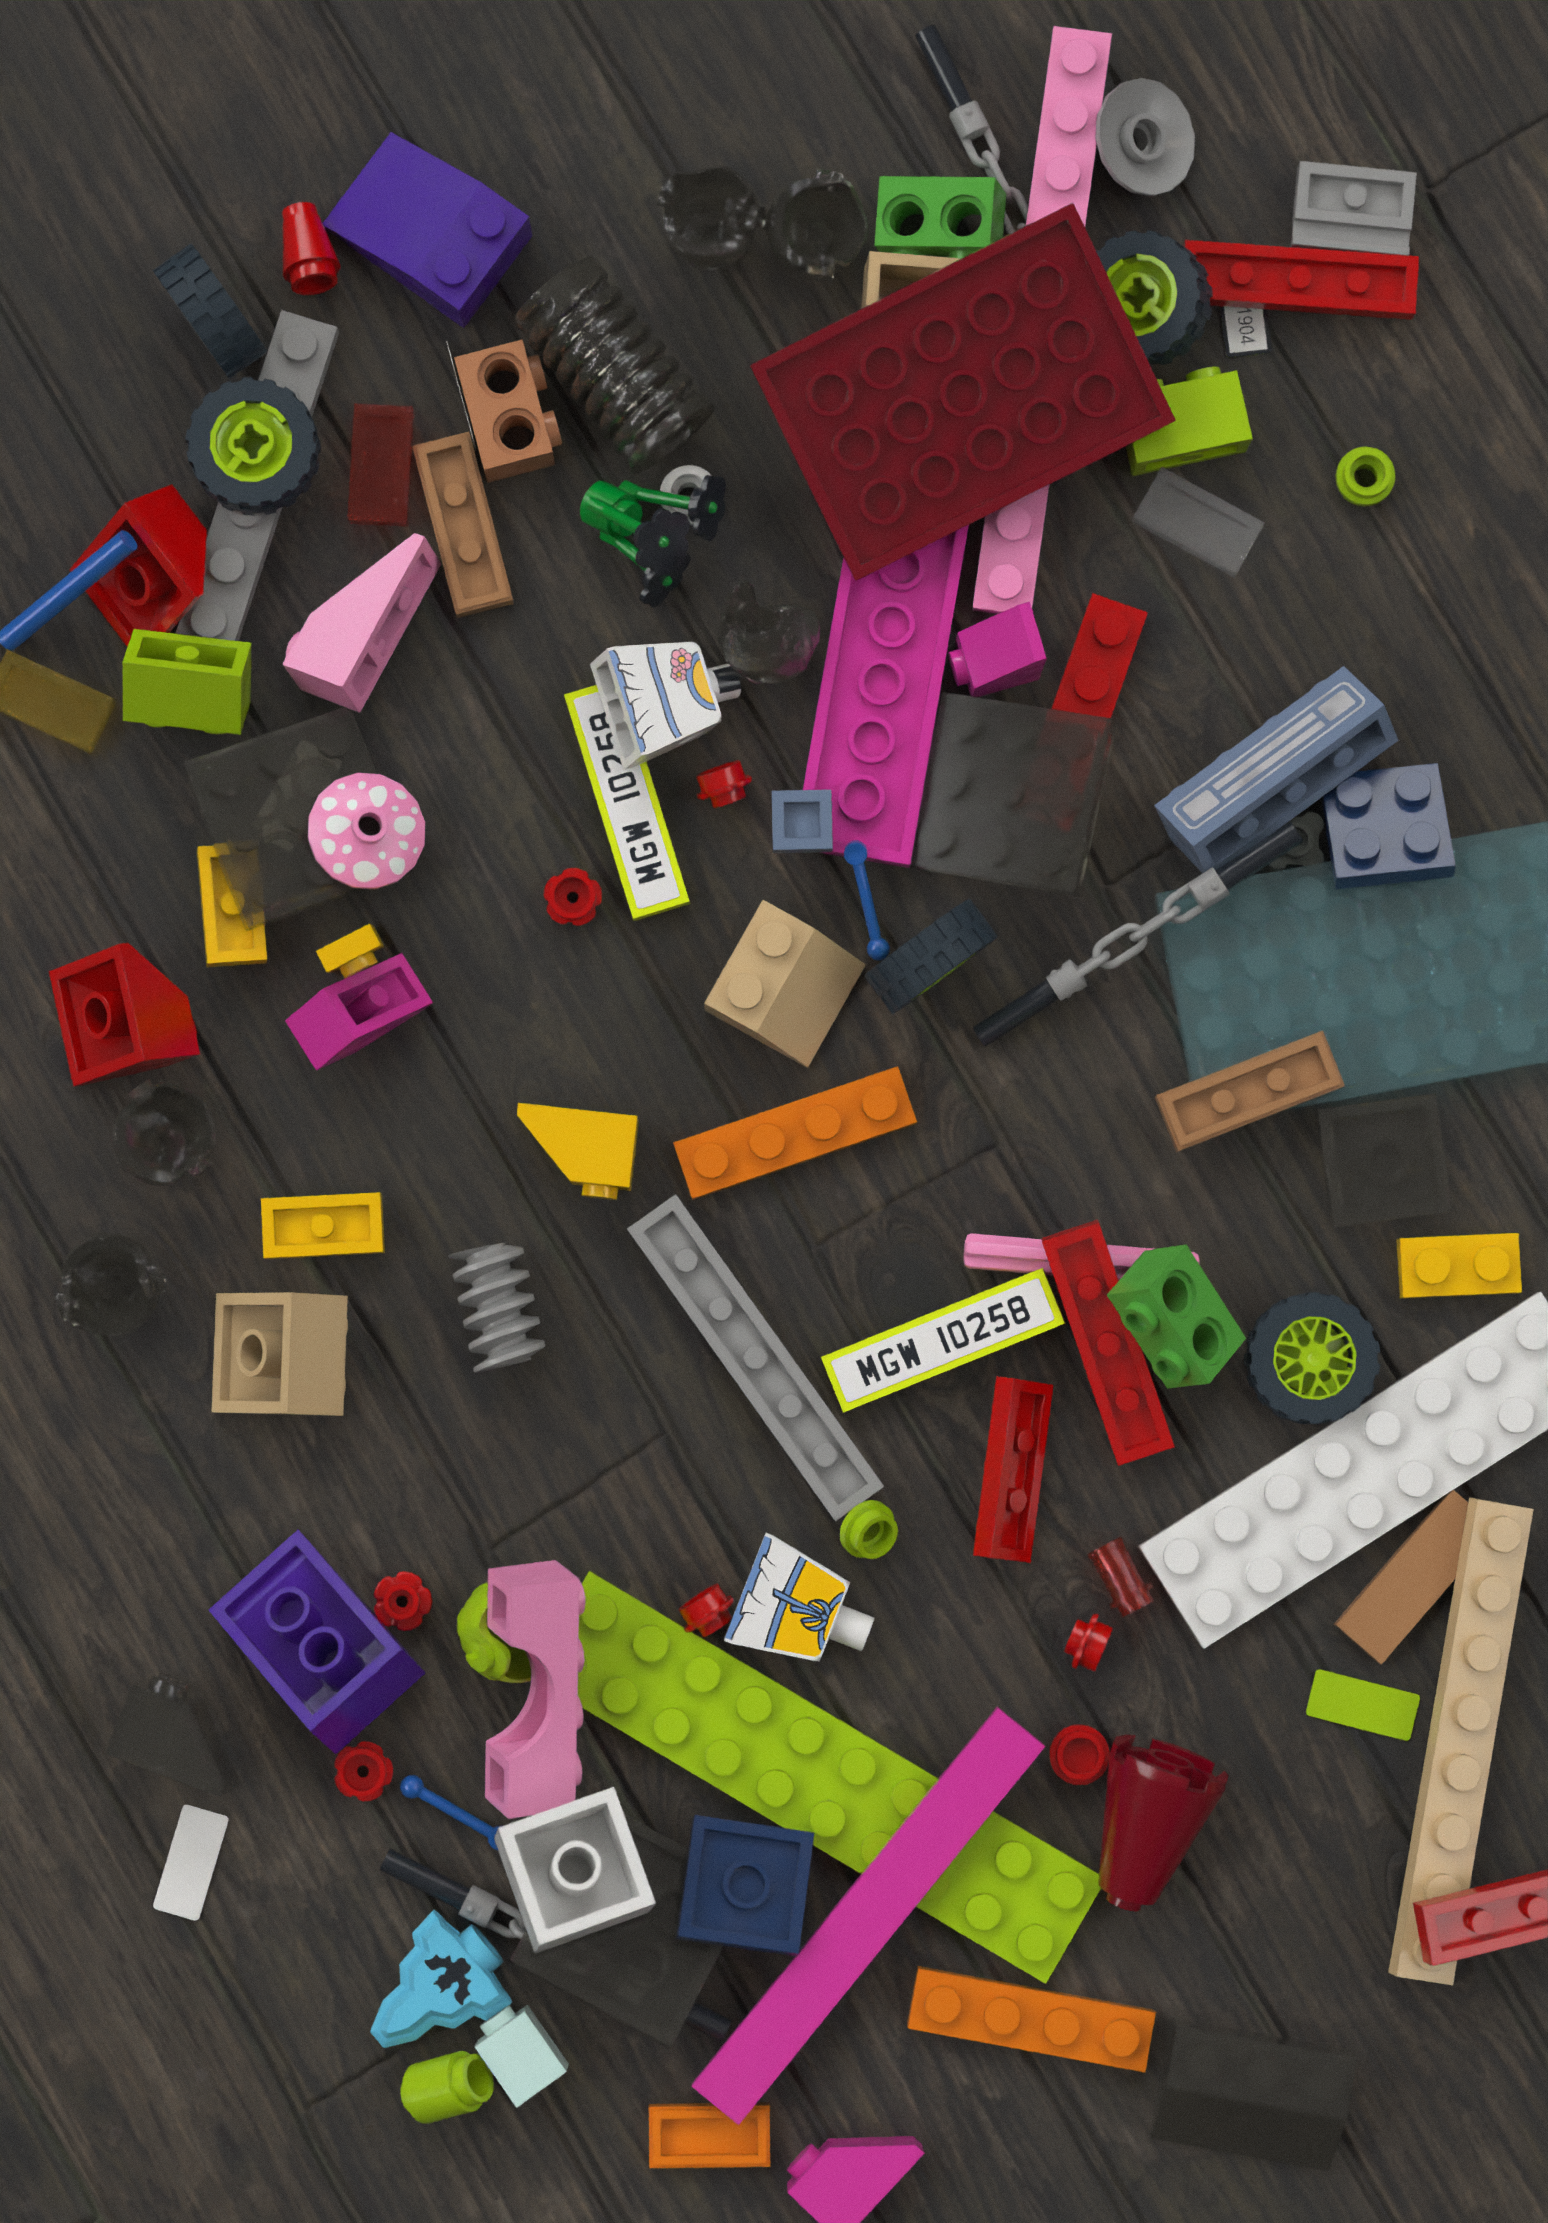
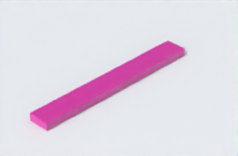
(867, 1915)

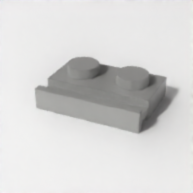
(1353, 208)

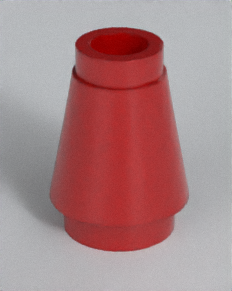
(307, 251)

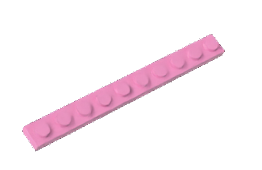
(1059, 178)

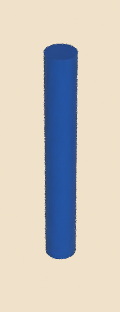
(67, 590)

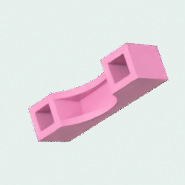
(535, 1758)

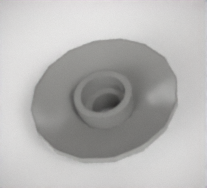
(1161, 132)

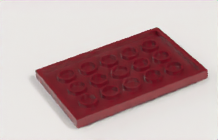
(963, 392)

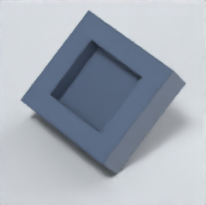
(802, 821)

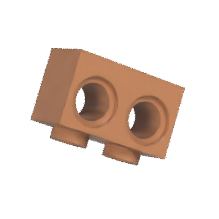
(496, 413)

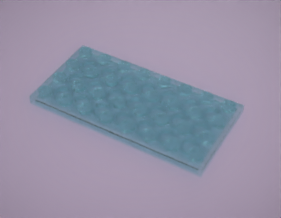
(1397, 975)

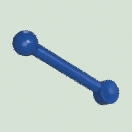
(855, 854)
(413, 1787)

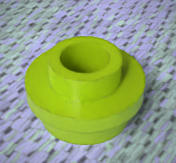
(1369, 459)
(868, 1530)

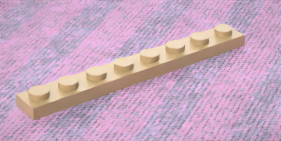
(1462, 1722)

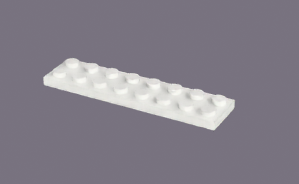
(1358, 1476)

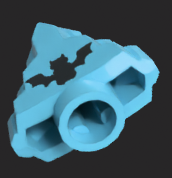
(441, 1983)

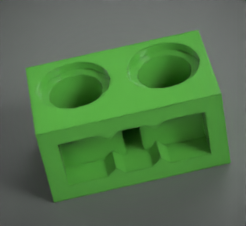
(944, 205)
(1176, 1316)

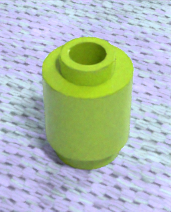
(446, 2086)

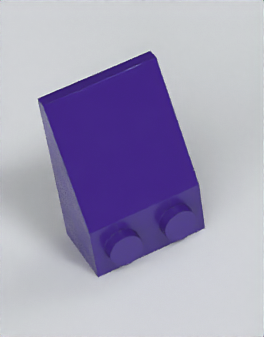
(430, 227)
(316, 1642)

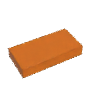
(706, 2137)

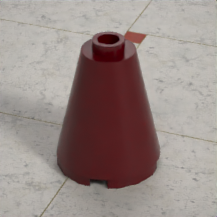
(1152, 1817)

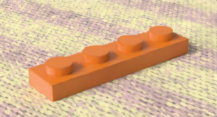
(795, 1133)
(1031, 2019)

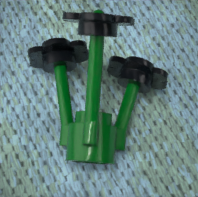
(662, 539)

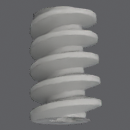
(497, 1305)

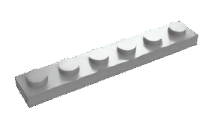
(240, 542)
(755, 1357)

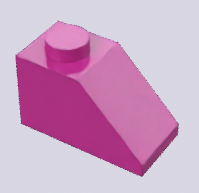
(999, 652)
(357, 1011)
(850, 2175)

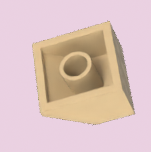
(784, 984)
(279, 1353)

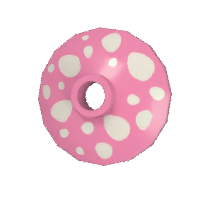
(357, 857)

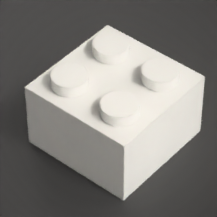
(574, 1870)

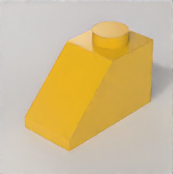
(586, 1146)

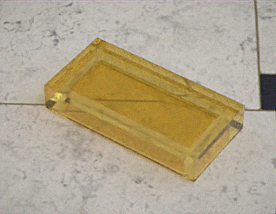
(52, 702)

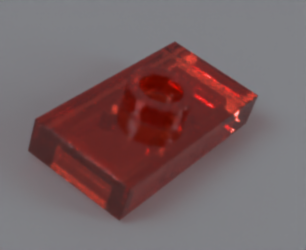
(381, 465)

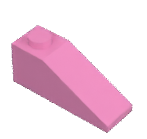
(359, 627)

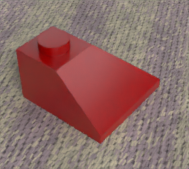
(164, 573)
(120, 1016)

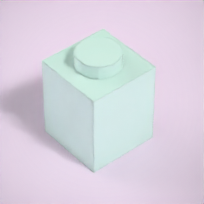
(520, 2053)

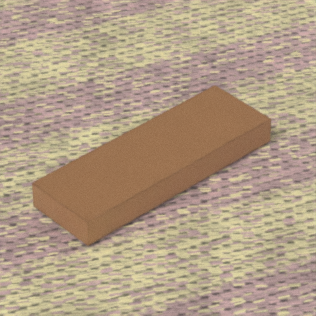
(463, 524)
(1249, 1091)
(1408, 1581)

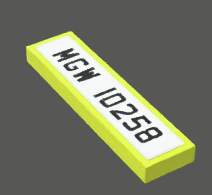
(628, 813)
(943, 1340)

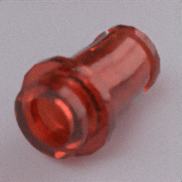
(1121, 1577)

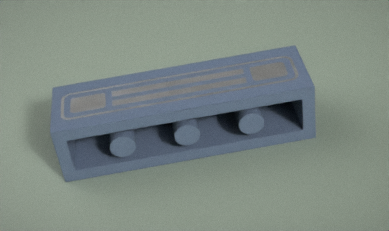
(1277, 771)

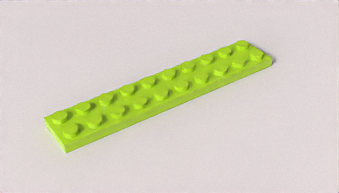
(817, 1775)

